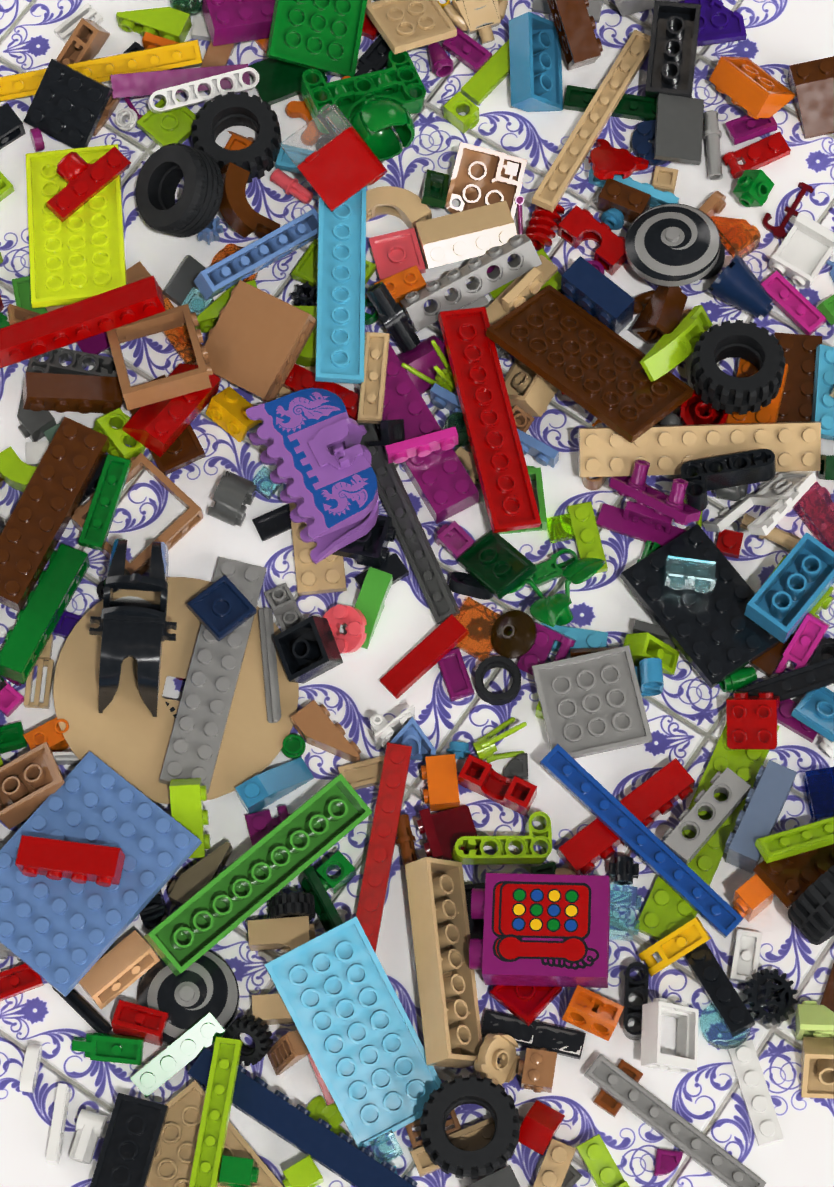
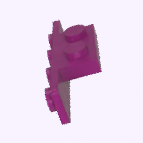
(638, 523)

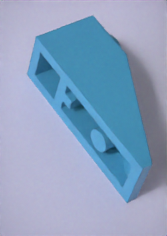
(273, 785)

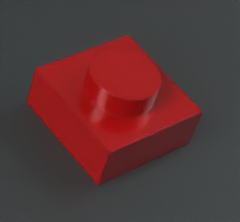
(730, 543)

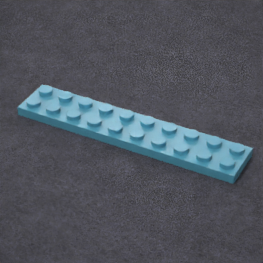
(341, 291)

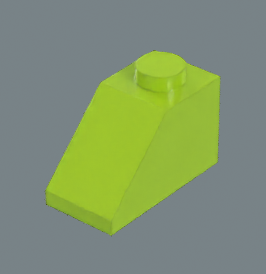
(647, 646)

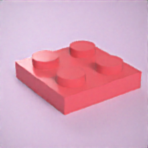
(396, 252)

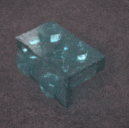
(690, 574)

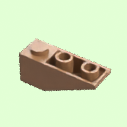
(319, 731)

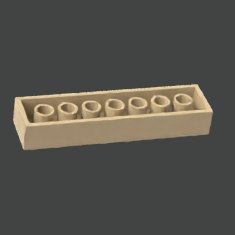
(442, 962)

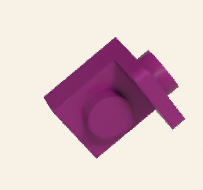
(454, 539)

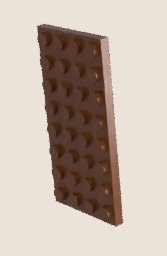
(588, 363)

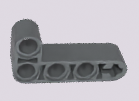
(80, 360)

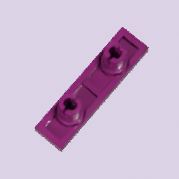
(645, 495)

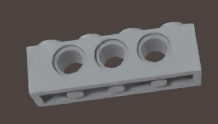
(727, 783)

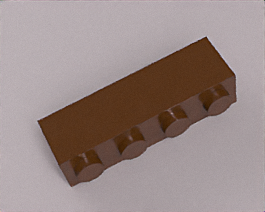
(71, 393)

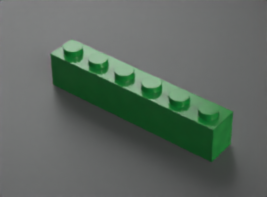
(42, 612)

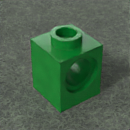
(339, 863)
(238, 1172)

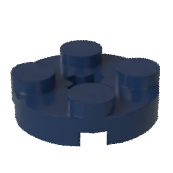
(641, 145)

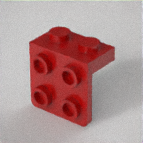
(752, 721)

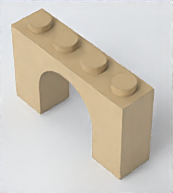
(271, 935)

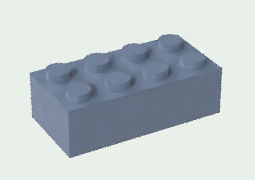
(761, 814)

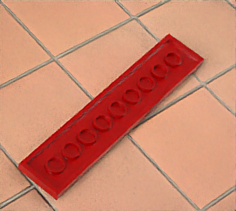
(489, 420)

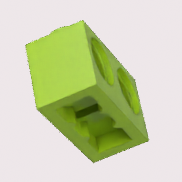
(117, 437)

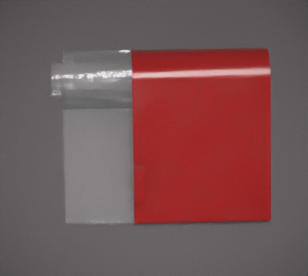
(333, 157)

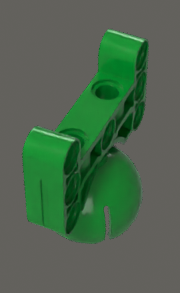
(373, 102)

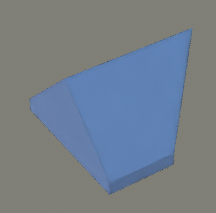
(413, 736)

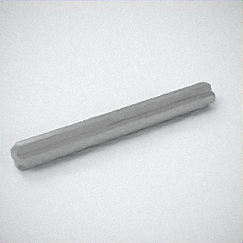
(269, 665)

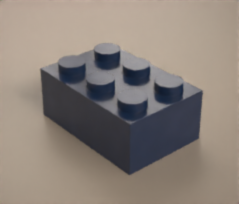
(597, 295)

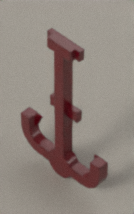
(779, 231)

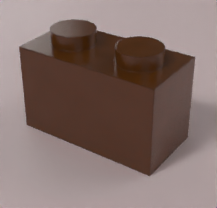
(624, 198)

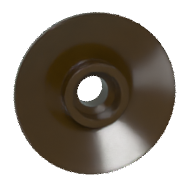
(522, 636)

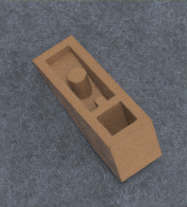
(84, 42)

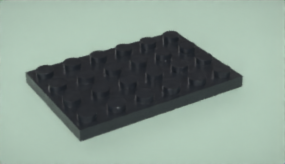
(703, 626)

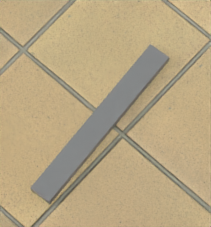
(671, 1125)

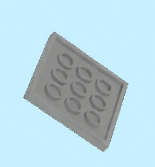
(592, 702)

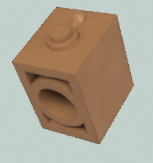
(538, 1070)

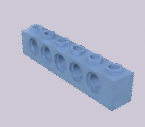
(258, 255)

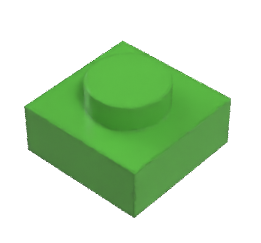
(827, 309)

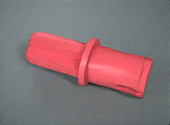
(291, 186)

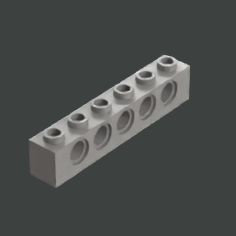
(483, 282)

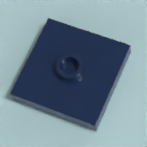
(221, 608)

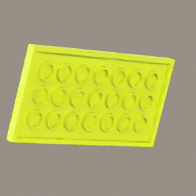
(84, 251)

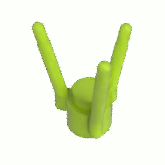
(443, 377)
(486, 746)

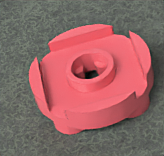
(355, 629)

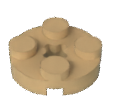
(495, 1047)

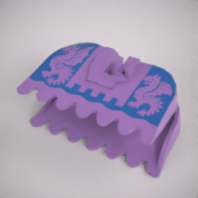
(321, 465)

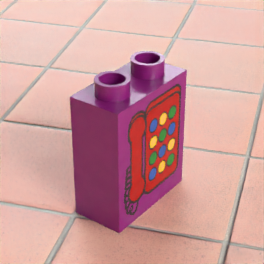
(542, 930)

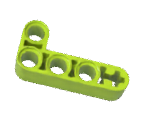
(501, 843)

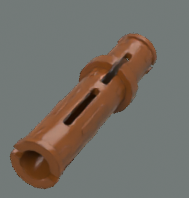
(406, 841)

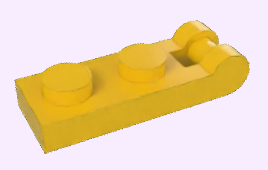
(675, 946)

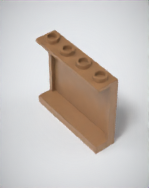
(257, 341)

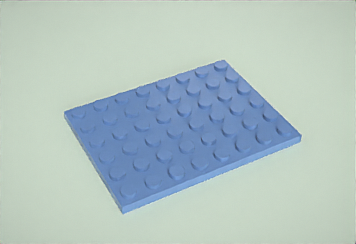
(69, 925)

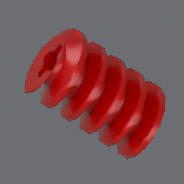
(543, 225)

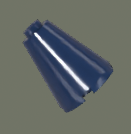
(741, 289)

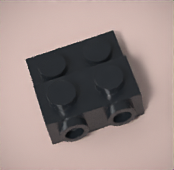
(372, 548)

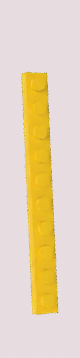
(100, 69)

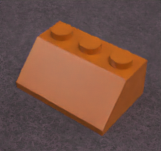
(750, 86)

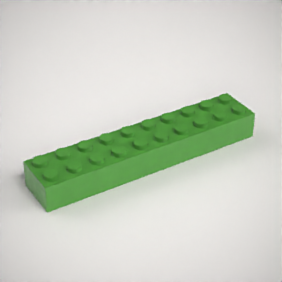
(257, 875)

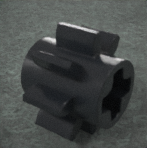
(304, 295)
(623, 870)

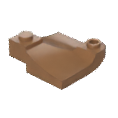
(484, 178)

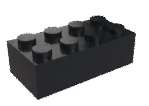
(673, 49)

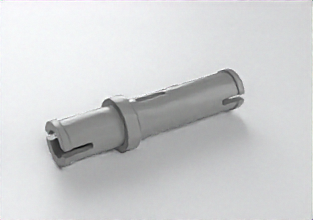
(712, 136)

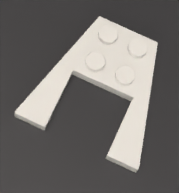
(779, 493)

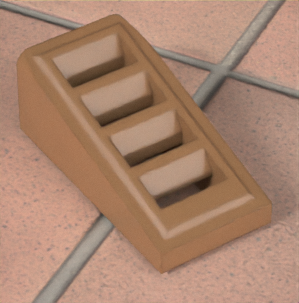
(287, 1052)

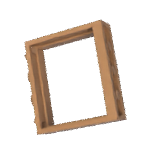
(169, 386)
(170, 536)

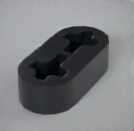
(467, 585)

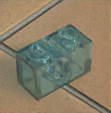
(623, 898)

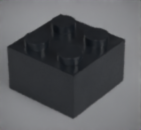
(307, 649)

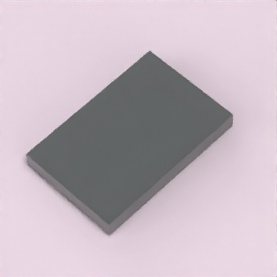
(678, 129)

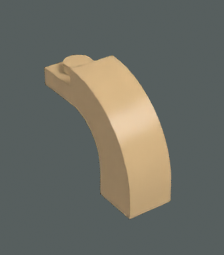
(398, 203)

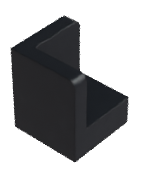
(390, 432)

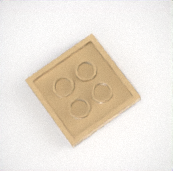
(410, 23)

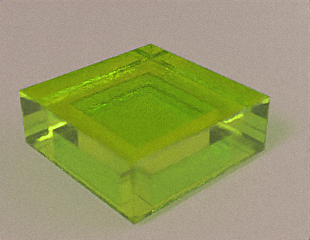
(560, 528)

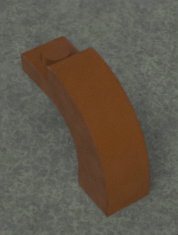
(235, 207)

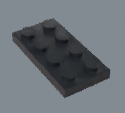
(129, 1143)

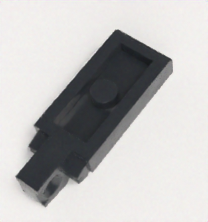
(374, 58)

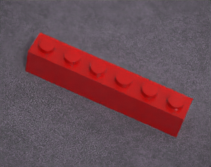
(644, 802)

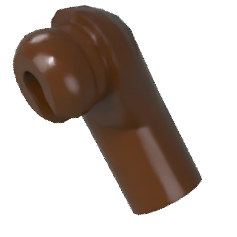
(640, 300)

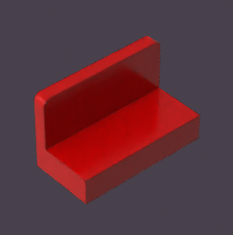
(139, 1022)

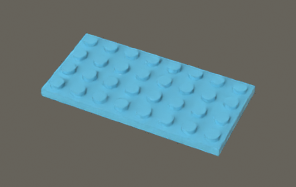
(355, 1031)

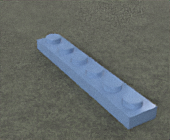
(540, 451)

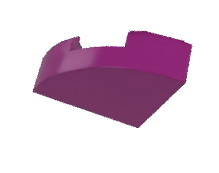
(666, 1161)

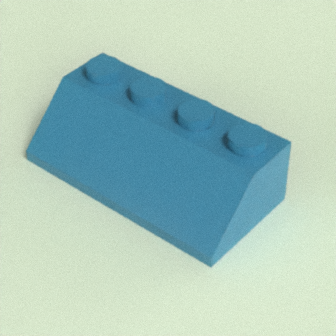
(535, 64)

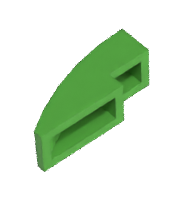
(372, 599)

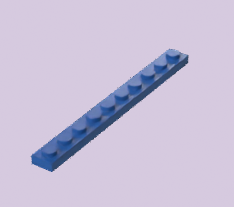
(641, 841)

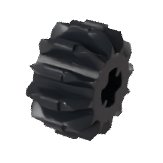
(154, 912)

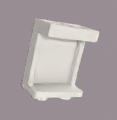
(803, 251)

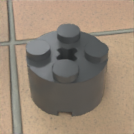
(231, 499)

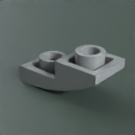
(283, 606)

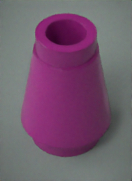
(440, 61)

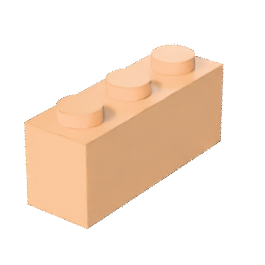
(118, 969)

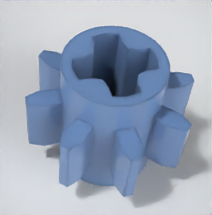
(211, 232)

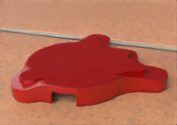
(611, 161)

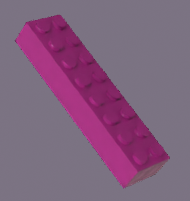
(440, 475)

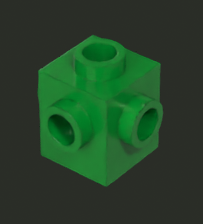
(753, 188)

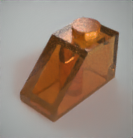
(737, 235)

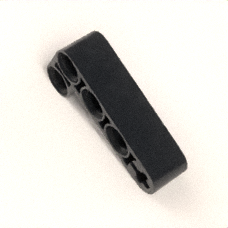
(724, 473)

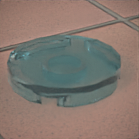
(716, 1032)

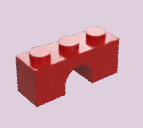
(581, 226)
(511, 793)

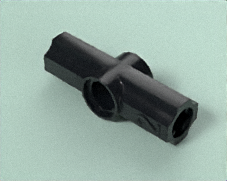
(392, 317)

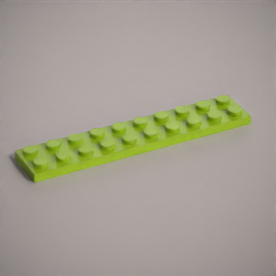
(665, 908)

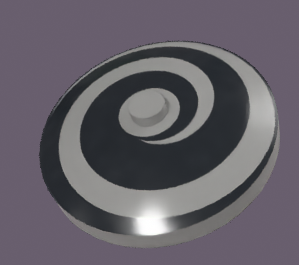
(672, 244)
(192, 994)

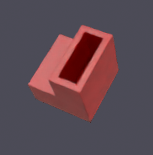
(539, 1127)

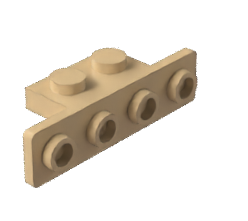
(521, 290)

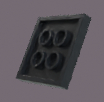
(68, 105)

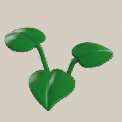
(556, 608)

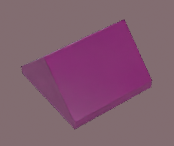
(424, 359)

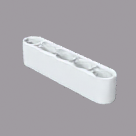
(194, 97)

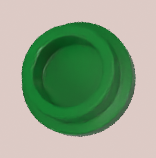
(293, 746)

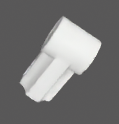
(89, 1128)

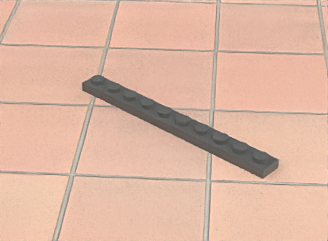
(410, 531)

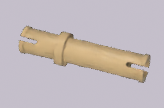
(776, 535)

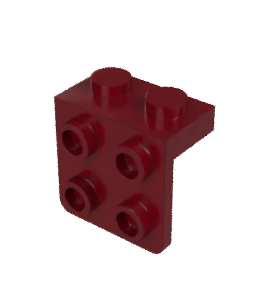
(444, 829)

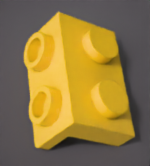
(229, 412)

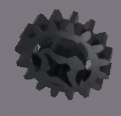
(780, 1001)

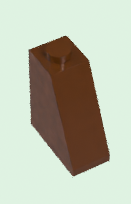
(660, 314)

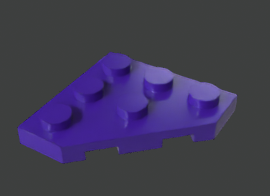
(718, 23)

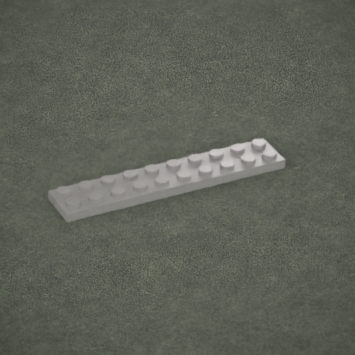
(211, 686)

